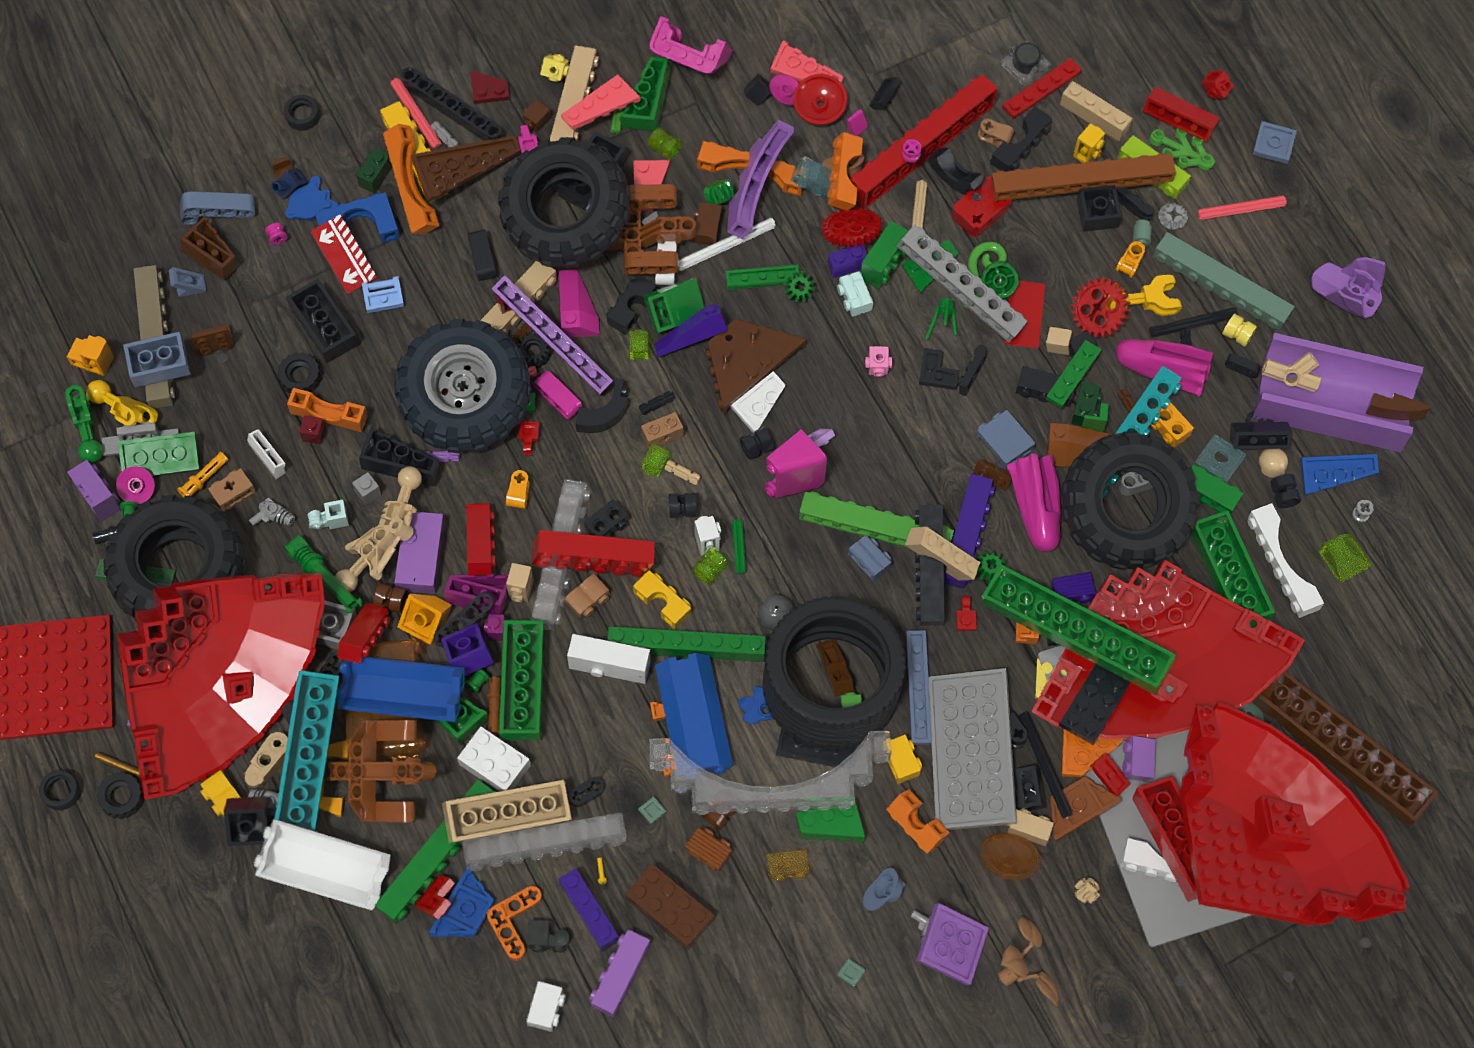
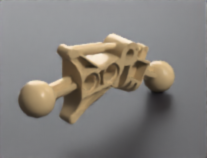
(380, 541)

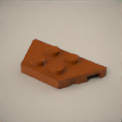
(1085, 802)

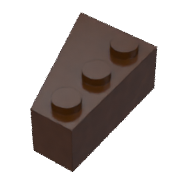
(208, 249)

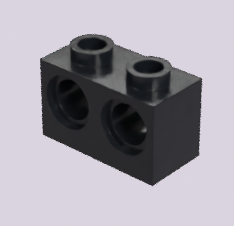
(602, 519)

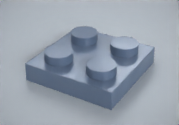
(1274, 142)

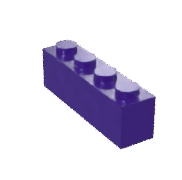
(588, 910)

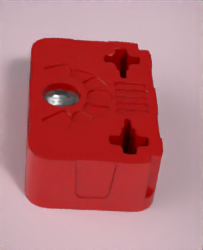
(979, 210)

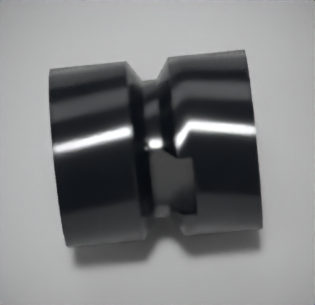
(755, 443)
(1285, 491)
(682, 505)

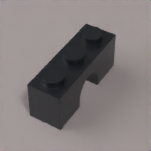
(620, 315)

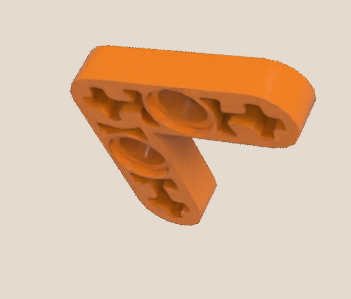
(507, 915)

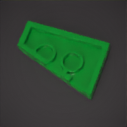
(918, 275)

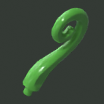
(978, 251)

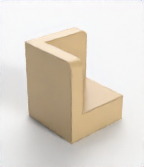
(1058, 340)

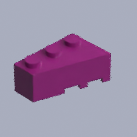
(464, 588)

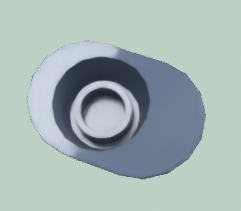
(884, 889)

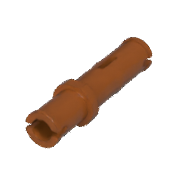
(494, 705)

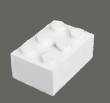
(493, 761)

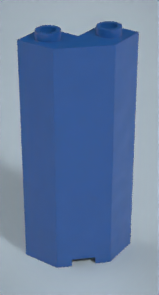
(401, 688)
(694, 711)

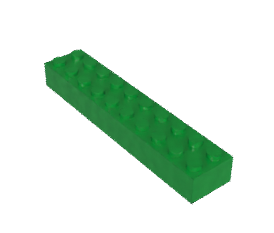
(1078, 629)

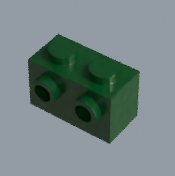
(374, 170)
(1086, 401)

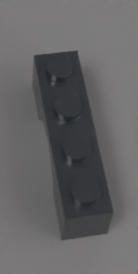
(1008, 156)

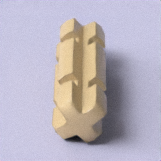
(682, 472)

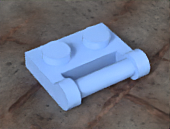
(382, 299)

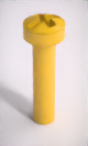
(602, 880)

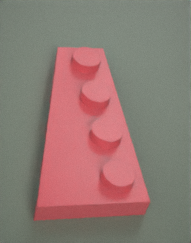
(608, 97)

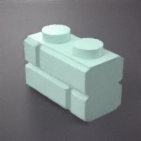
(855, 294)

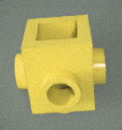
(555, 67)

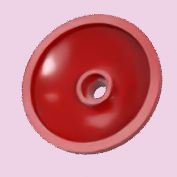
(821, 89)

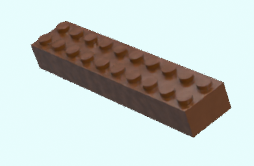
(1346, 748)

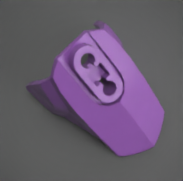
(1352, 285)

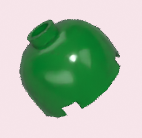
(1001, 278)

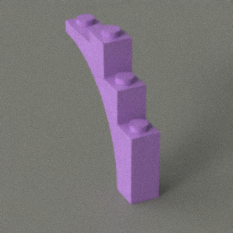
(752, 179)

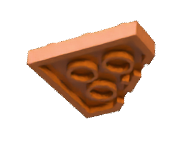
(1079, 754)

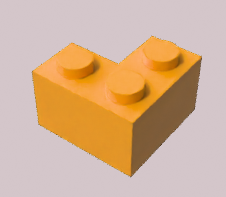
(91, 355)

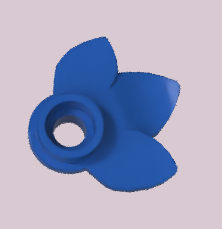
(753, 707)

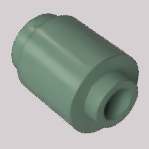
(1142, 232)

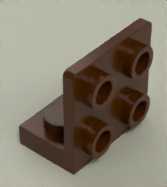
(212, 339)

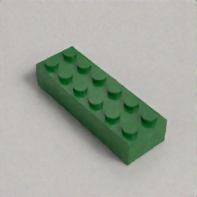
(1230, 564)
(522, 680)

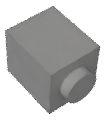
(366, 488)

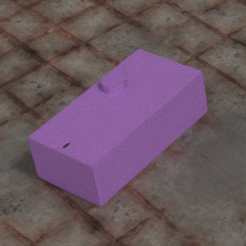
(421, 554)

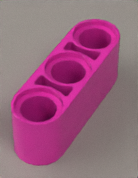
(557, 394)

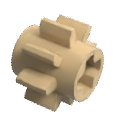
(1087, 890)

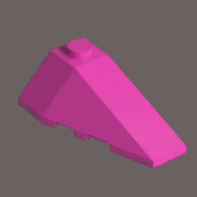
(576, 308)

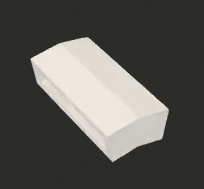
(265, 454)

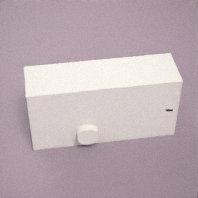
(608, 659)

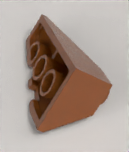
(1068, 441)

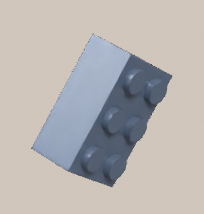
(156, 359)

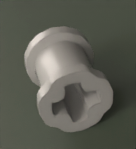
(1358, 510)

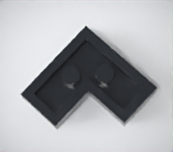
(933, 374)

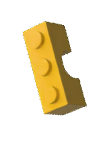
(652, 587)

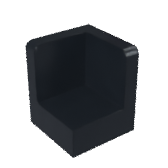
(757, 89)

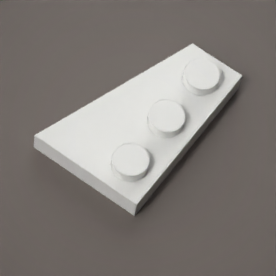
(758, 401)

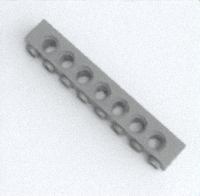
(952, 283)

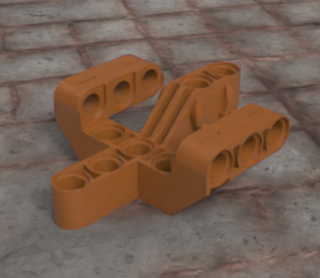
(652, 262)
(364, 771)

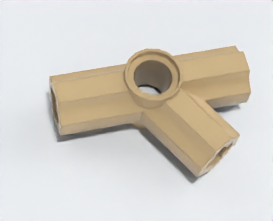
(1301, 368)

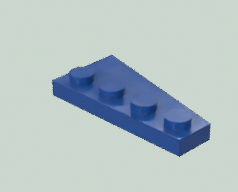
(1332, 471)

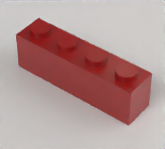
(1181, 114)
(479, 539)
(363, 633)

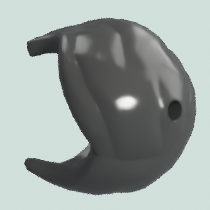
(769, 615)

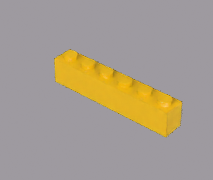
(398, 114)

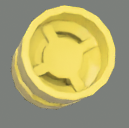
(1239, 329)

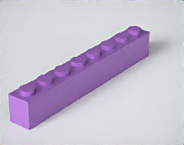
(552, 335)

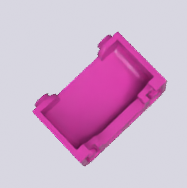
(667, 44)
(797, 467)

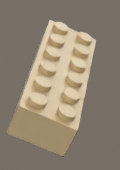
(506, 811)

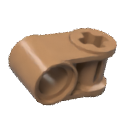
(995, 133)

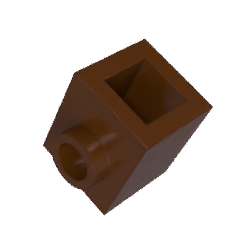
(536, 116)

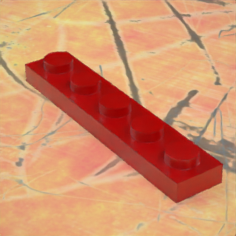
(1041, 88)

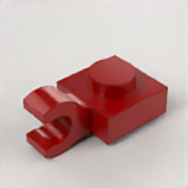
(528, 433)
(966, 618)

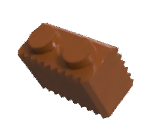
(708, 849)

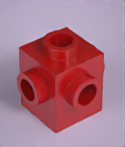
(1217, 84)

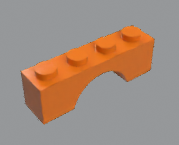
(841, 191)
(347, 415)

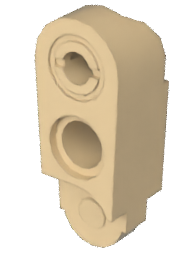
(258, 774)

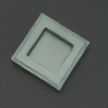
(652, 810)
(851, 973)

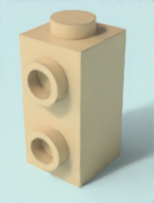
(1031, 827)

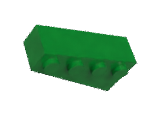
(467, 722)

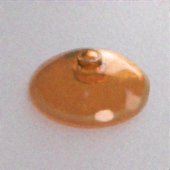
(1010, 856)

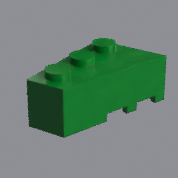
(831, 825)

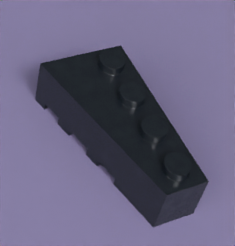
(389, 456)

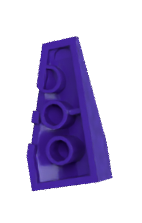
(698, 327)

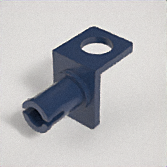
(288, 183)

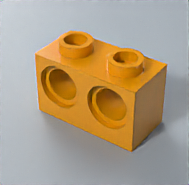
(1174, 421)

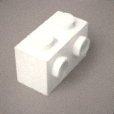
(707, 534)
(545, 1006)

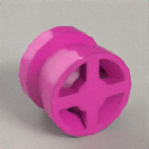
(913, 146)
(276, 233)

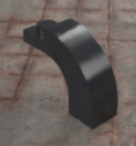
(953, 173)
(606, 417)

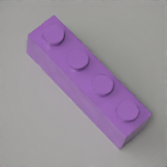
(620, 973)

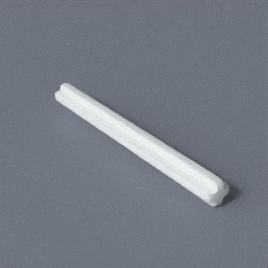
(724, 244)

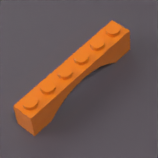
(400, 147)
(719, 158)

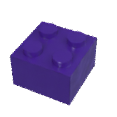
(467, 649)

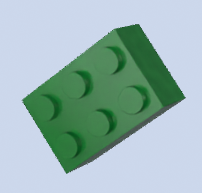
(883, 256)

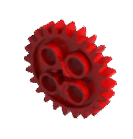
(851, 227)
(1113, 317)

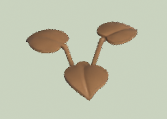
(1017, 969)

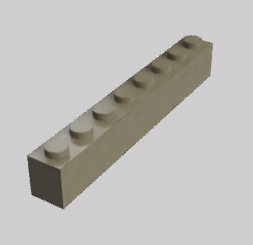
(151, 325)

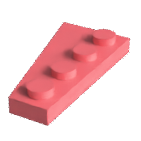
(798, 66)

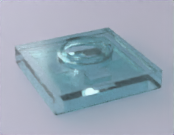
(1223, 470)

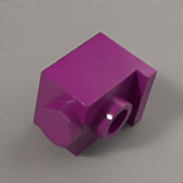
(494, 627)

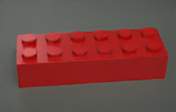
(592, 553)
(1163, 815)

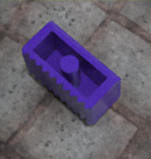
(846, 260)
(1075, 587)

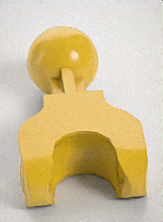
(1153, 297)
(123, 408)

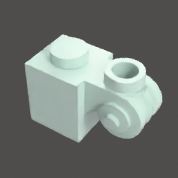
(333, 516)

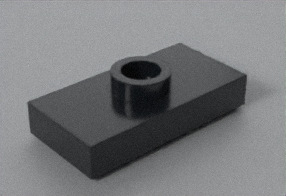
(884, 93)

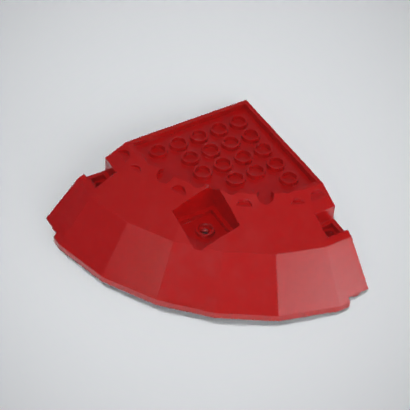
(1256, 862)

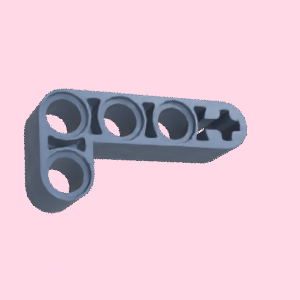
(215, 205)

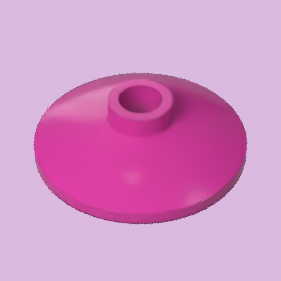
(783, 88)
(126, 487)

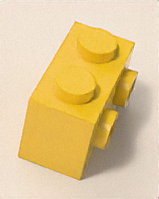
(1089, 144)

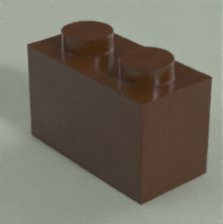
(707, 223)

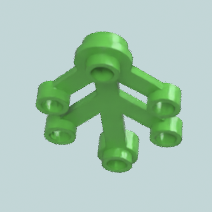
(1184, 150)

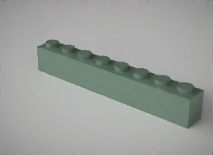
(1223, 281)

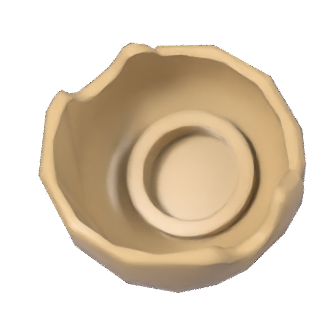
(1273, 462)

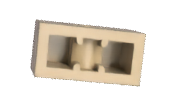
(519, 582)

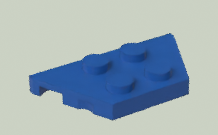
(467, 909)

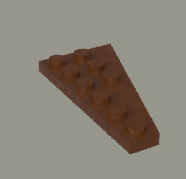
(453, 166)

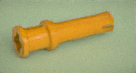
(194, 481)

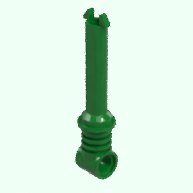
(313, 563)

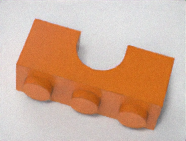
(905, 810)

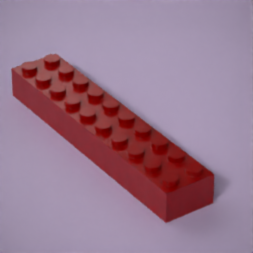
(932, 133)

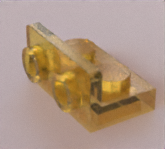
(788, 865)

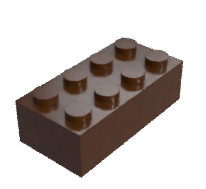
(669, 907)

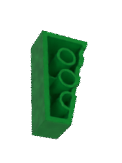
(652, 92)

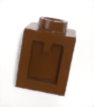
(281, 165)

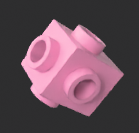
(878, 361)

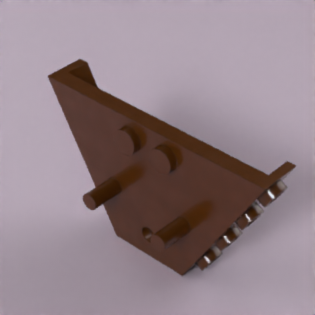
(746, 358)

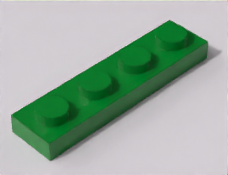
(1073, 374)

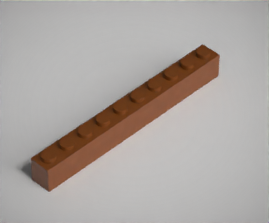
(1074, 176)

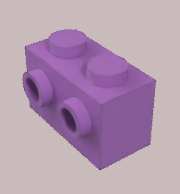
(1139, 758)

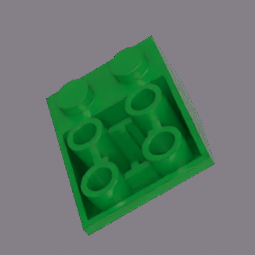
(673, 304)

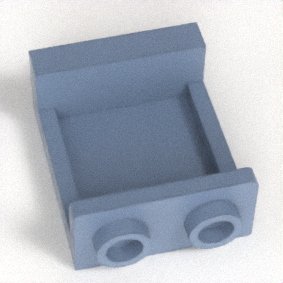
(1005, 438)

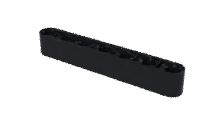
(445, 101)

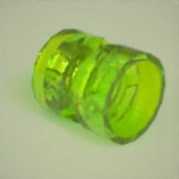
(663, 143)
(711, 564)

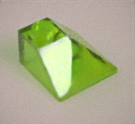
(1345, 557)

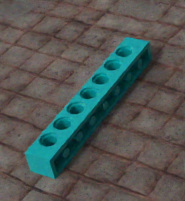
(1164, 378)

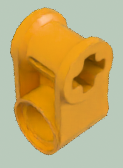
(1130, 262)
(518, 492)

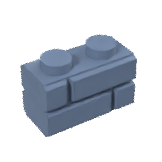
(870, 557)

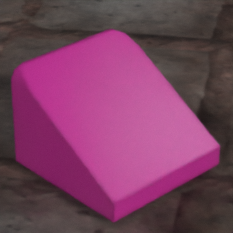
(857, 123)

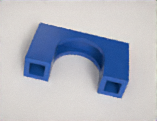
(374, 208)

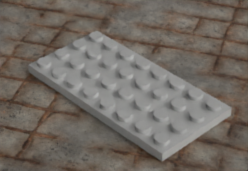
(972, 749)

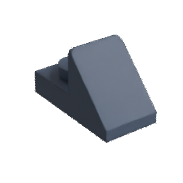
(186, 282)

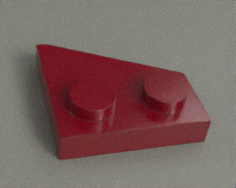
(488, 88)

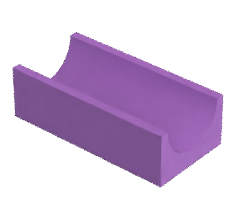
(1342, 396)

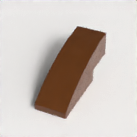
(1397, 407)
(835, 667)

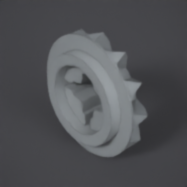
(1166, 219)

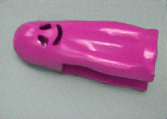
(1149, 356)
(1038, 499)

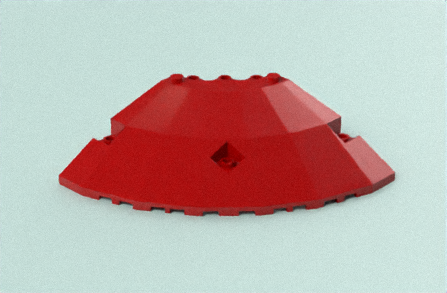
(1213, 645)
(192, 657)

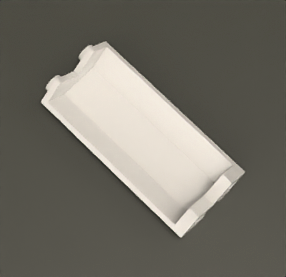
(322, 864)

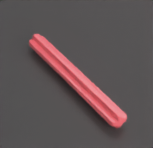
(416, 114)
(1241, 207)

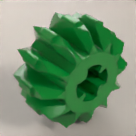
(719, 192)
(796, 292)
(987, 561)

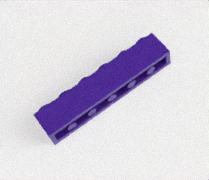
(971, 521)

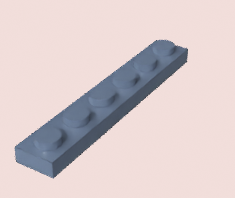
(918, 687)

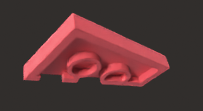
(649, 173)

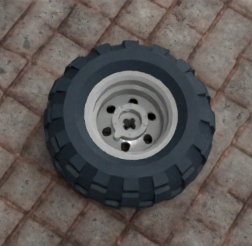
(451, 348)

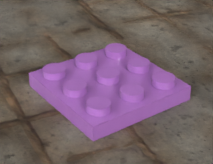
(952, 944)

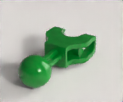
(82, 418)

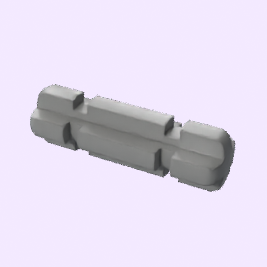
(444, 135)

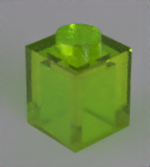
(639, 345)
(655, 460)

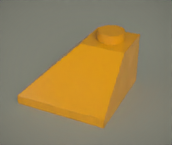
(424, 616)

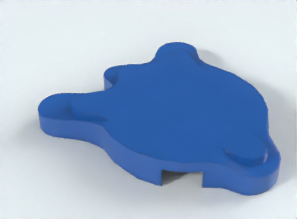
(308, 201)

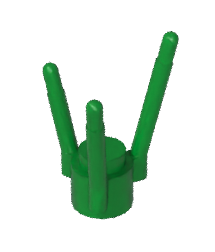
(945, 309)

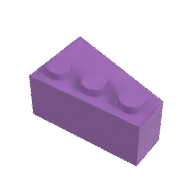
(94, 490)

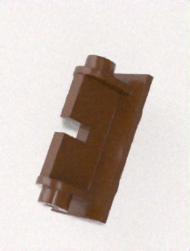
(1000, 477)

